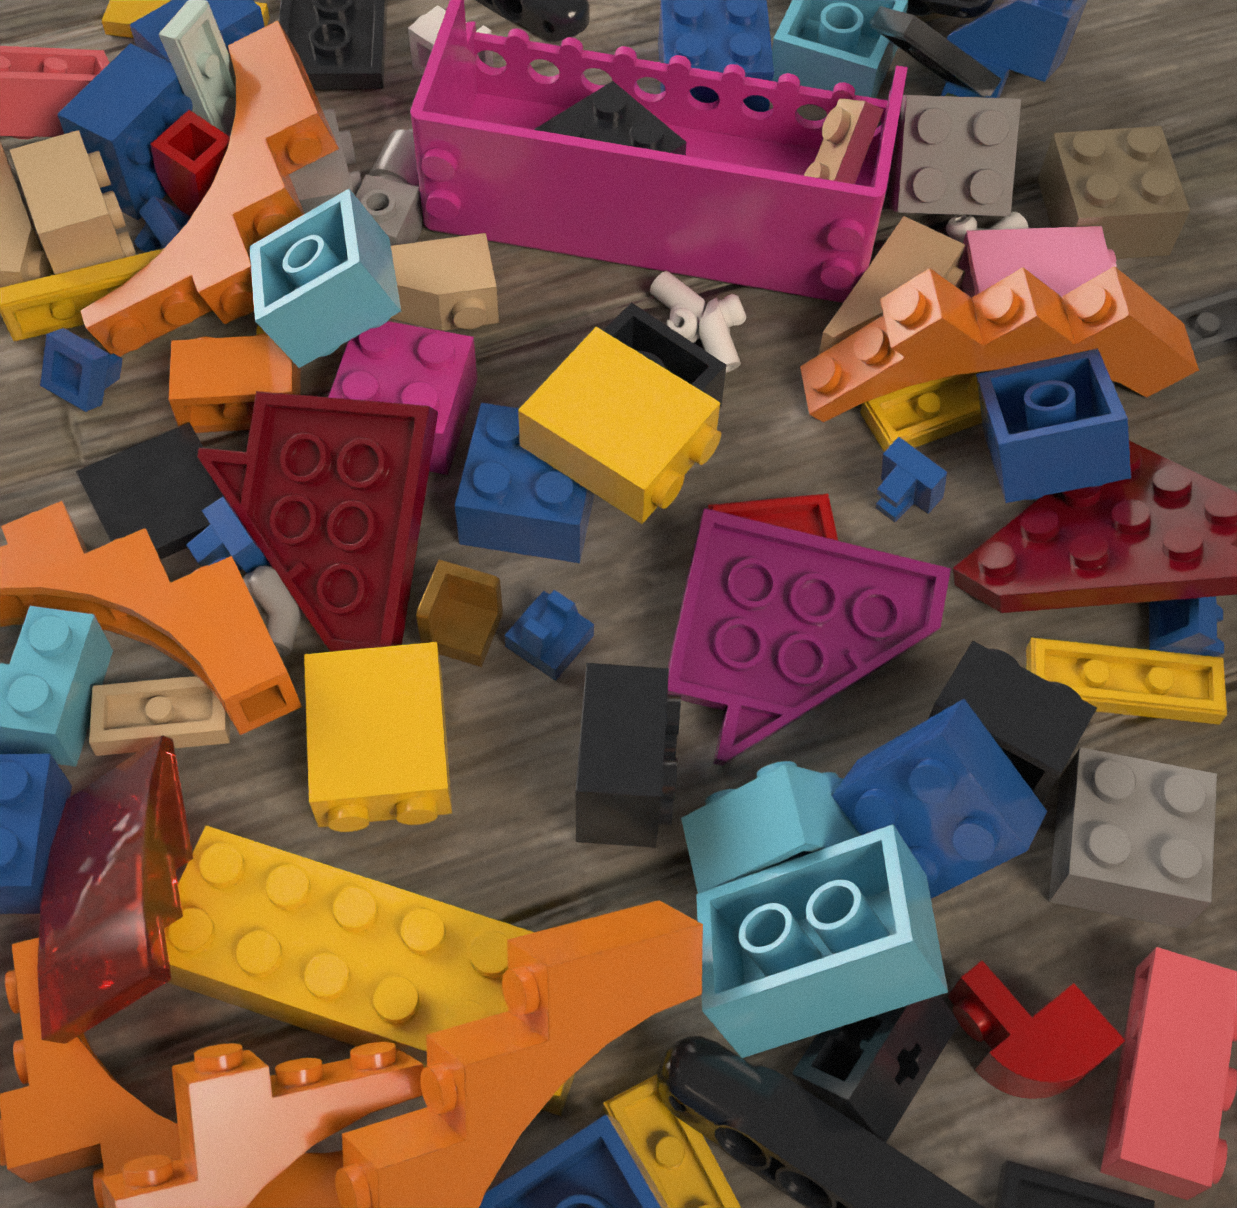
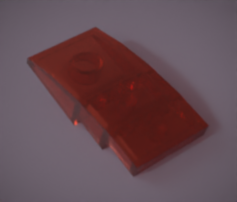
(111, 893)

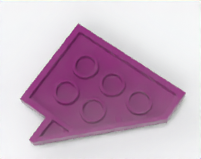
(789, 622)

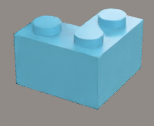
(51, 684)
(764, 824)

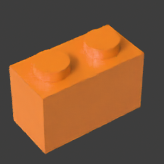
(218, 379)

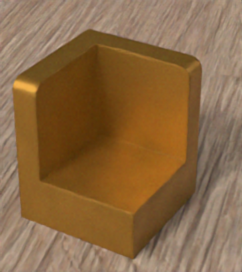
(460, 612)

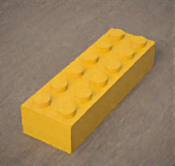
(334, 948)

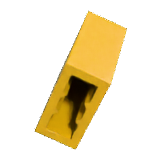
(620, 425)
(376, 736)

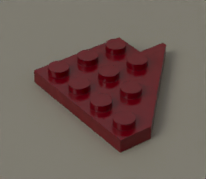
(335, 506)
(1112, 544)

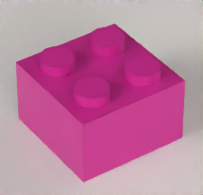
(413, 368)

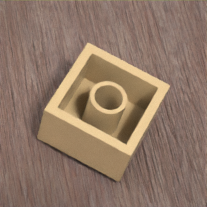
(67, 203)

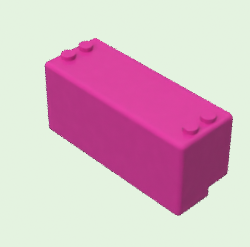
(718, 214)

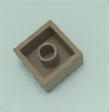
(1119, 183)

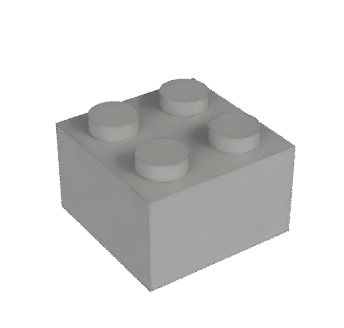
(954, 155)
(1134, 838)

